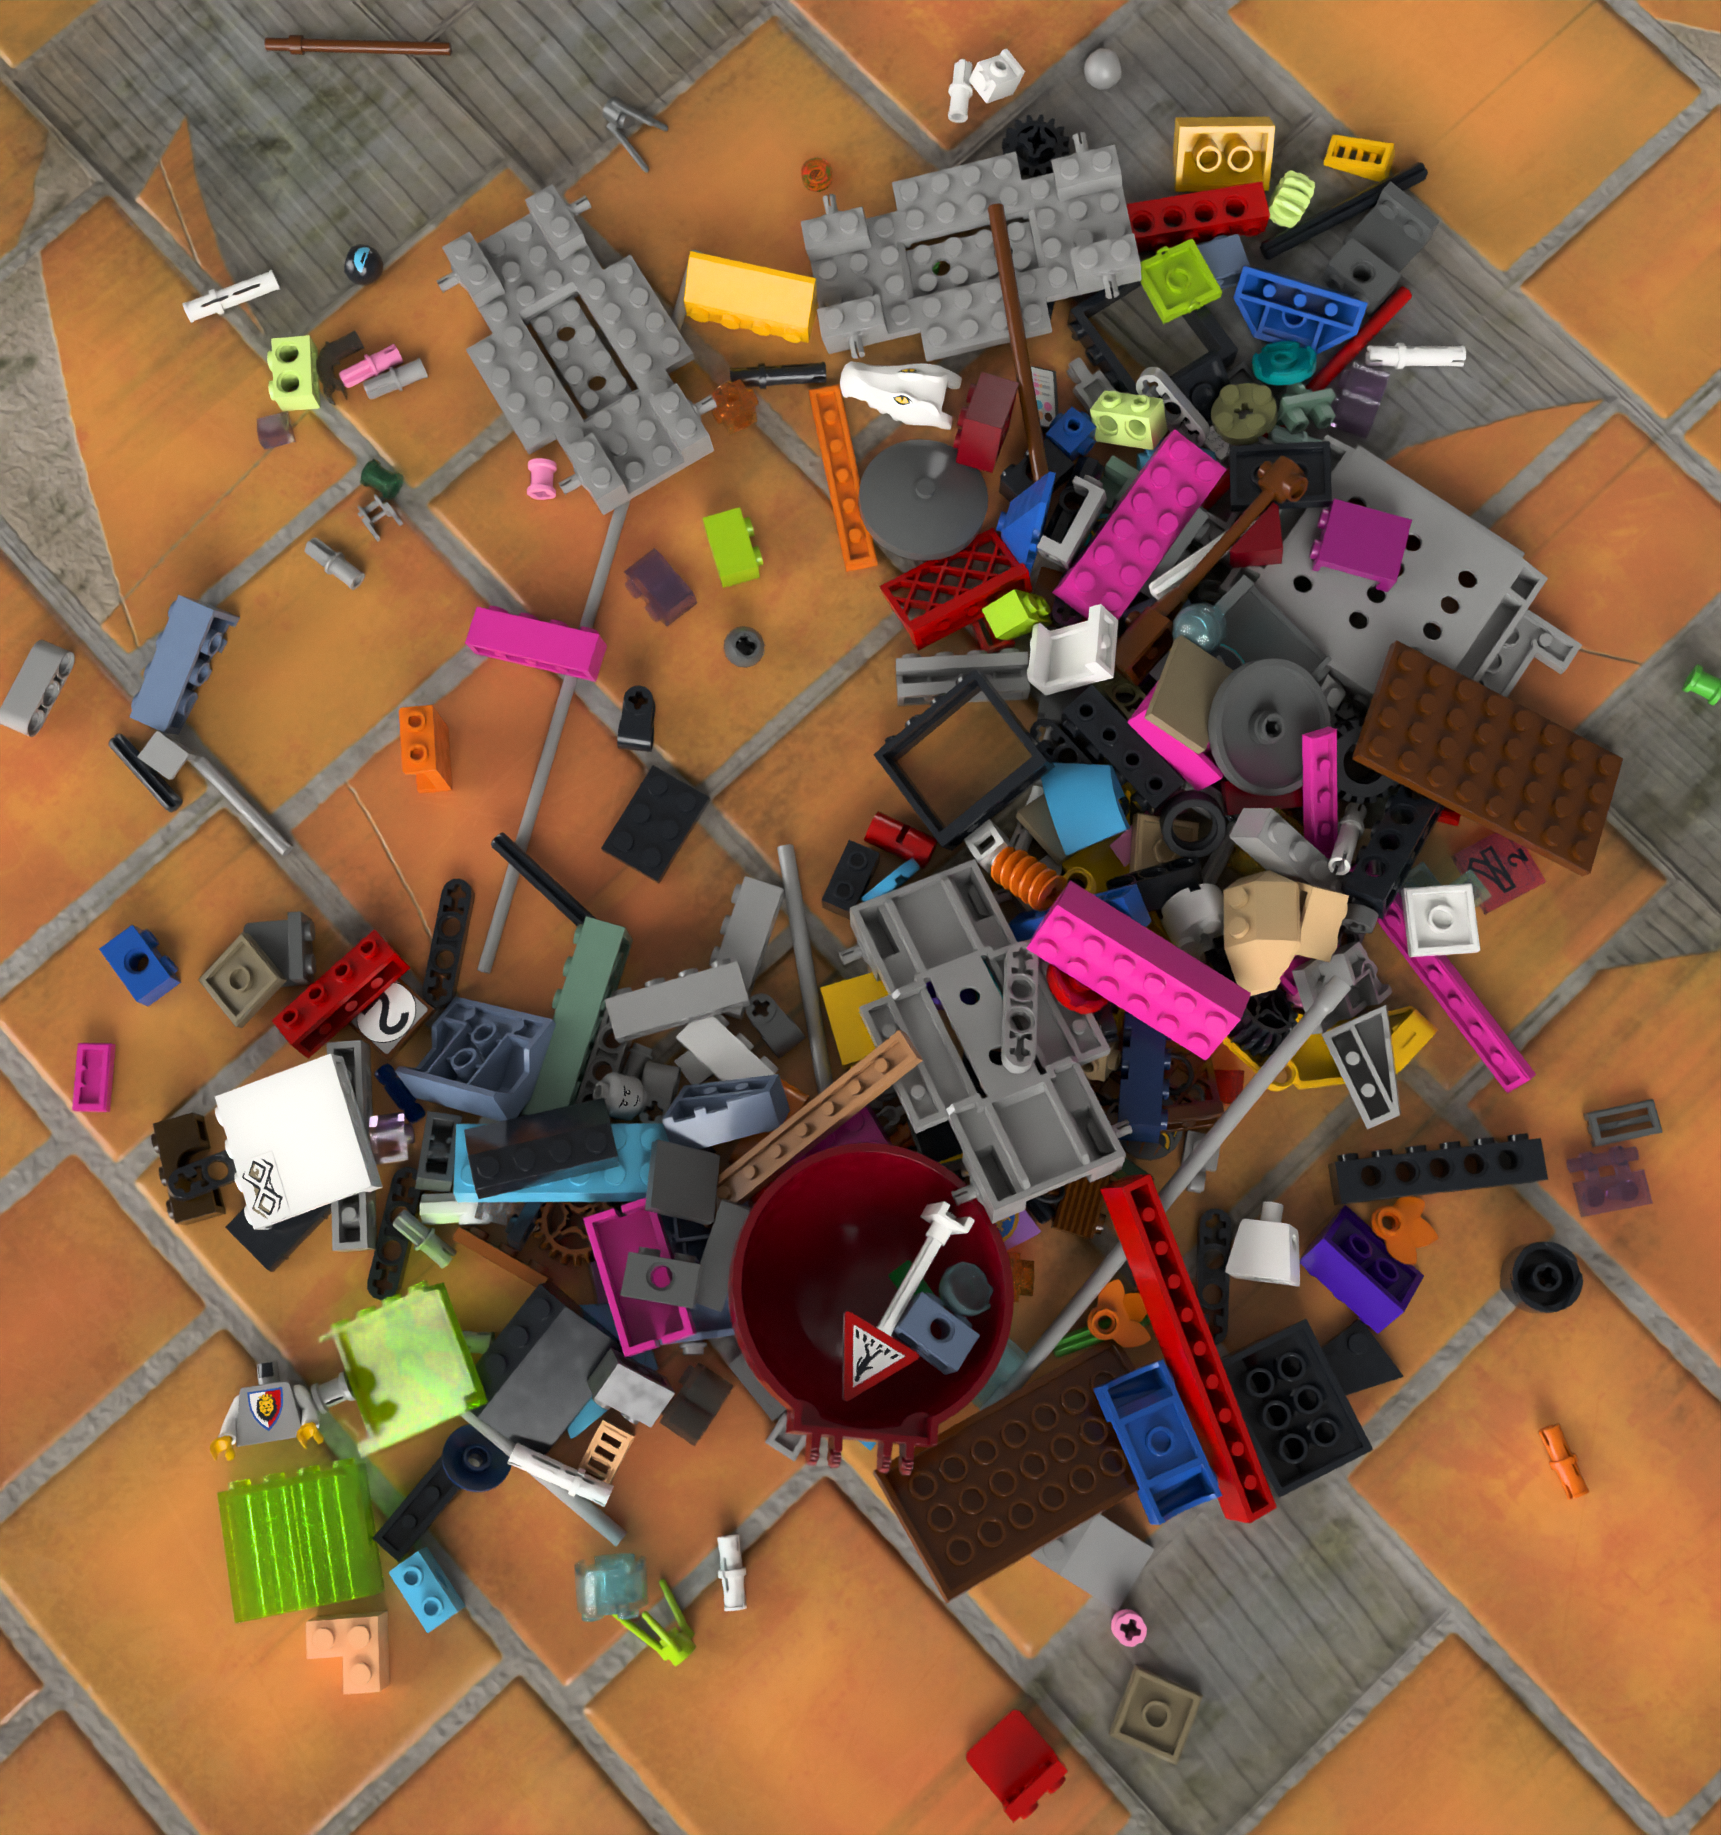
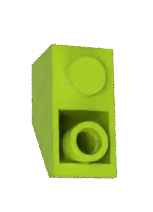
(1016, 614)

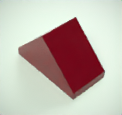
(1260, 543)

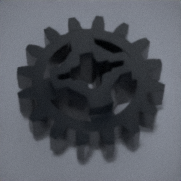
(1023, 140)

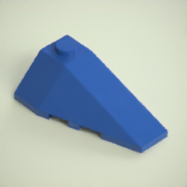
(1026, 520)

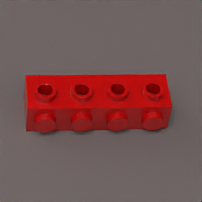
(340, 994)

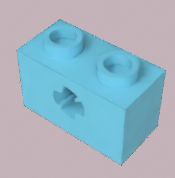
(426, 1589)

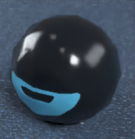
(363, 265)

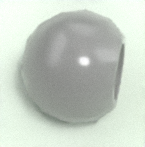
(1102, 69)

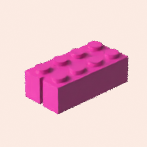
(636, 1320)

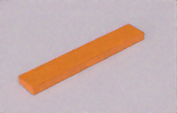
(841, 476)

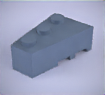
(725, 1111)

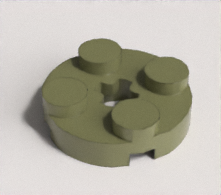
(1244, 397)

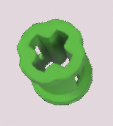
(1703, 684)

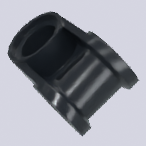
(637, 725)

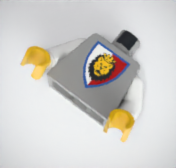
(268, 1414)

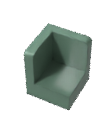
(1116, 480)

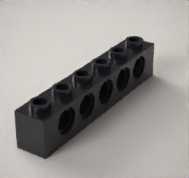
(1392, 865)
(1526, 1167)

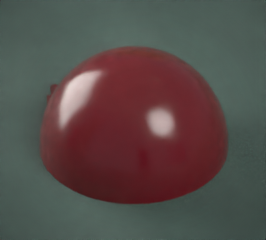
(826, 1247)

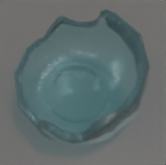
(1201, 625)
(965, 1290)

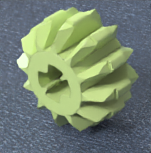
(1290, 199)

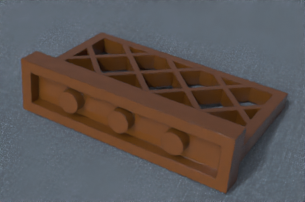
(1180, 1116)

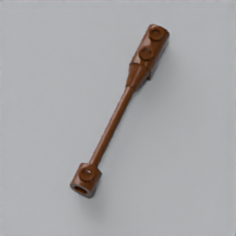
(1150, 632)

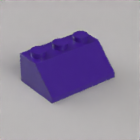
(1360, 1271)

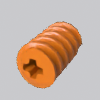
(1027, 878)

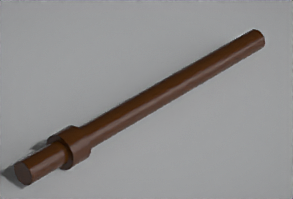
(299, 45)

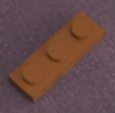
(503, 1255)

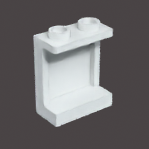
(1074, 653)

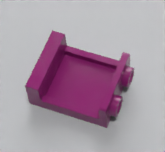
(1361, 542)

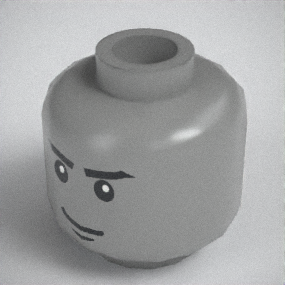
(622, 1094)

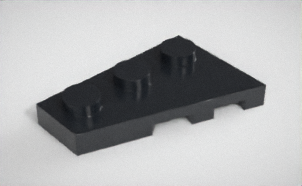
(1359, 1359)

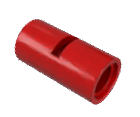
(900, 839)

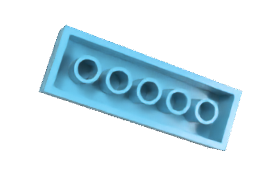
(617, 1184)

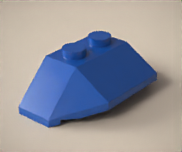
(1296, 310)

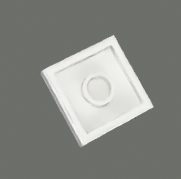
(1440, 920)

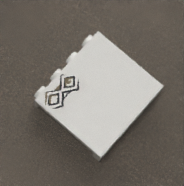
(297, 1141)

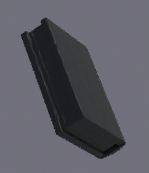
(276, 1244)

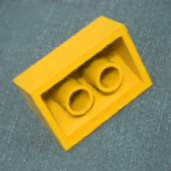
(1222, 152)

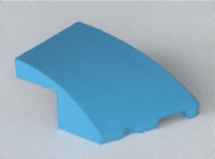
(1084, 804)

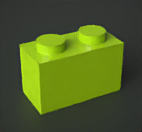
(732, 548)

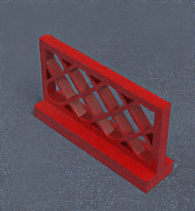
(967, 604)

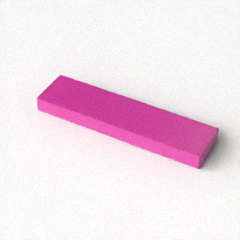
(1320, 789)

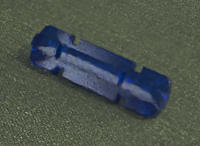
(399, 1093)

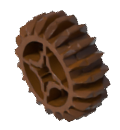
(564, 1230)

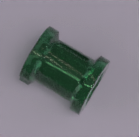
(381, 479)

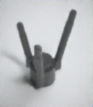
(623, 116)

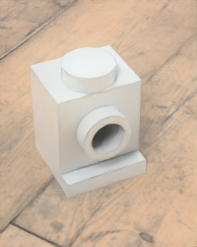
(997, 76)
(987, 855)

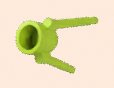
(674, 1644)

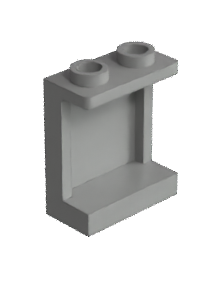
(1068, 551)

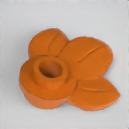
(1407, 1229)
(1124, 1314)

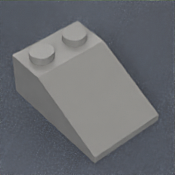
(1098, 1559)

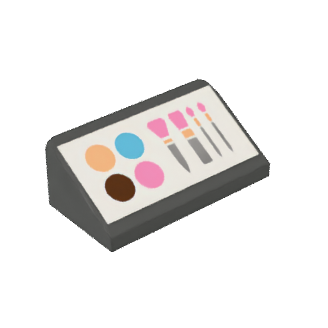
(1046, 395)

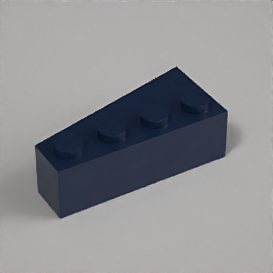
(1143, 1080)

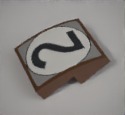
(392, 1019)

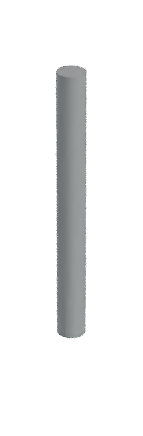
(243, 806)

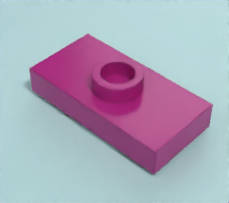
(93, 1077)

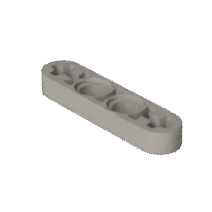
(1019, 1006)

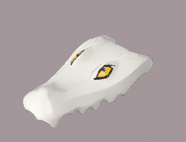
(905, 391)

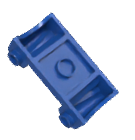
(1158, 1441)

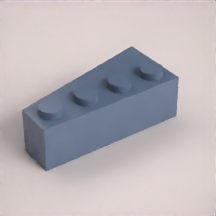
(180, 663)

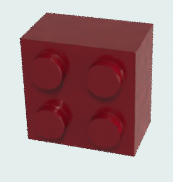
(985, 422)

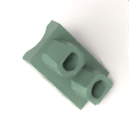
(1302, 405)

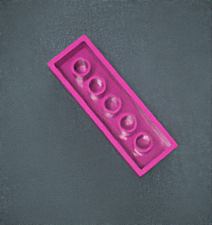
(1140, 527)
(1139, 971)

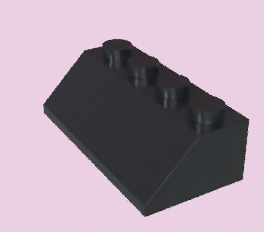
(541, 1148)

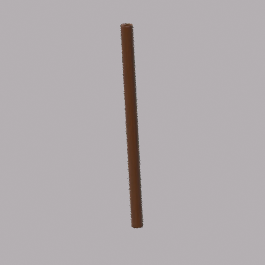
(1018, 341)

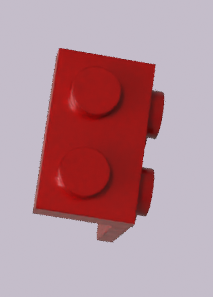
(1017, 1764)

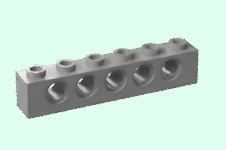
(355, 1215)

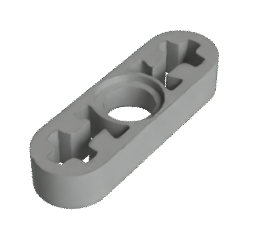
(1174, 394)

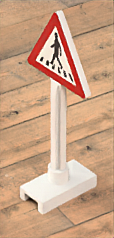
(871, 1351)

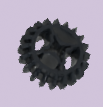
(1264, 1022)

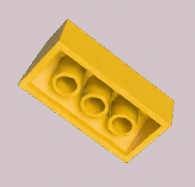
(750, 297)

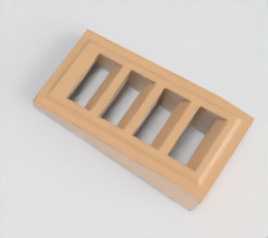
(616, 1432)

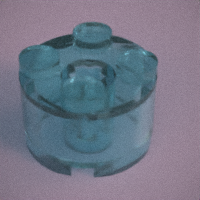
(611, 1586)

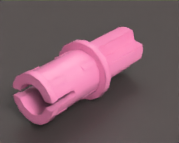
(371, 366)

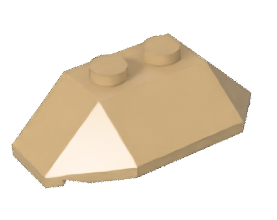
(1261, 929)

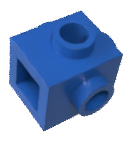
(1072, 433)

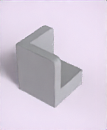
(166, 754)

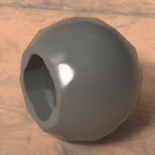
(744, 646)

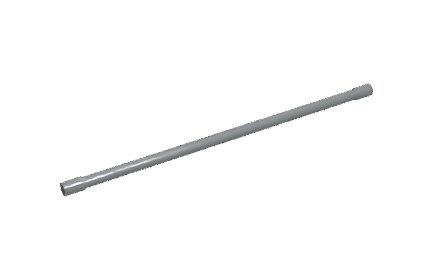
(1323, 1005)

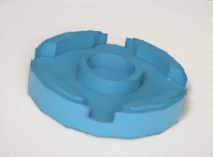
(893, 880)

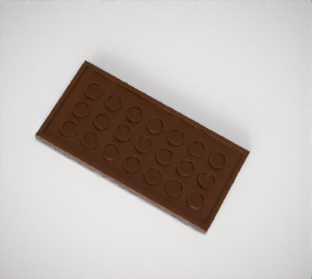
(1488, 758)
(1014, 1475)

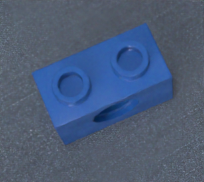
(124, 955)

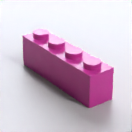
(536, 643)

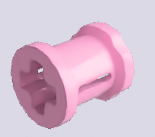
(541, 479)
(1133, 1638)

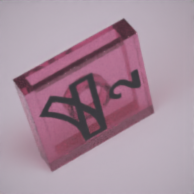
(1502, 868)

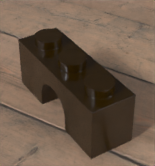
(176, 1143)

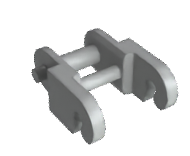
(387, 509)

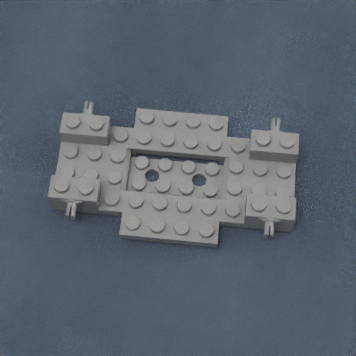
(532, 278)
(881, 292)
(1031, 1126)

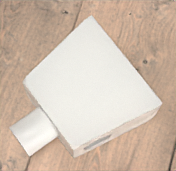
(1266, 1249)

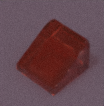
(1229, 1085)

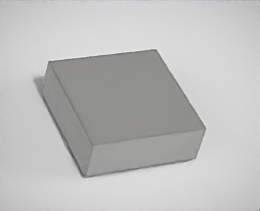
(787, 1444)

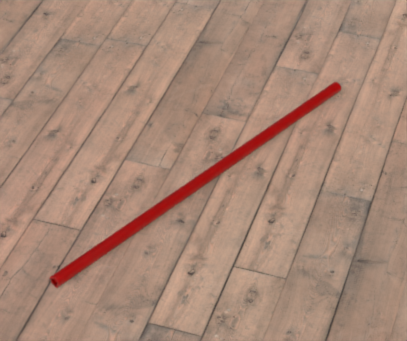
(1331, 370)

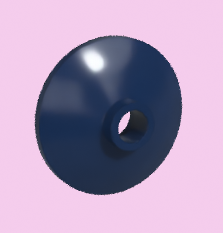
(467, 1444)

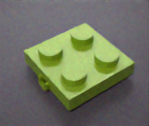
(1178, 281)

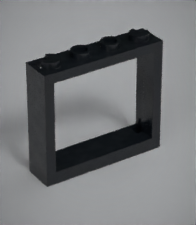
(1100, 354)
(995, 800)

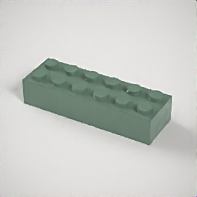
(579, 1011)

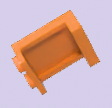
(425, 748)

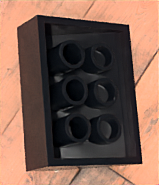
(541, 1369)
(1294, 1408)

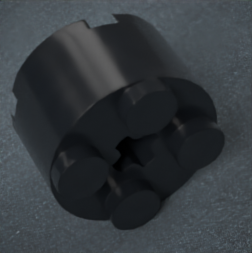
(1558, 1268)

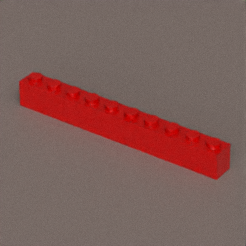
(1188, 1346)

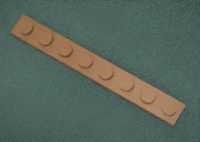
(817, 1119)

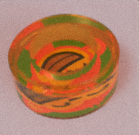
(816, 174)

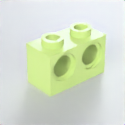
(298, 372)
(1129, 419)

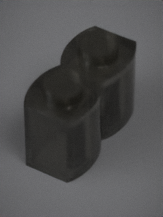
(696, 1403)

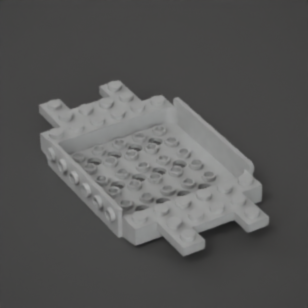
(1485, 640)

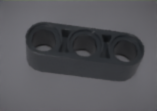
(1162, 881)

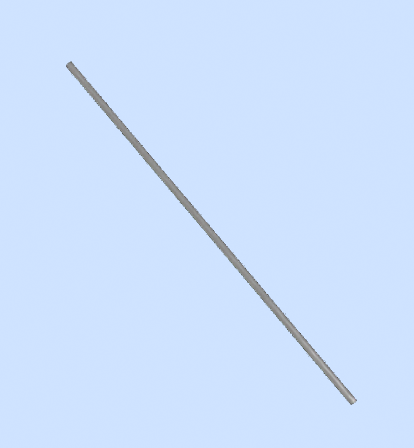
(561, 709)

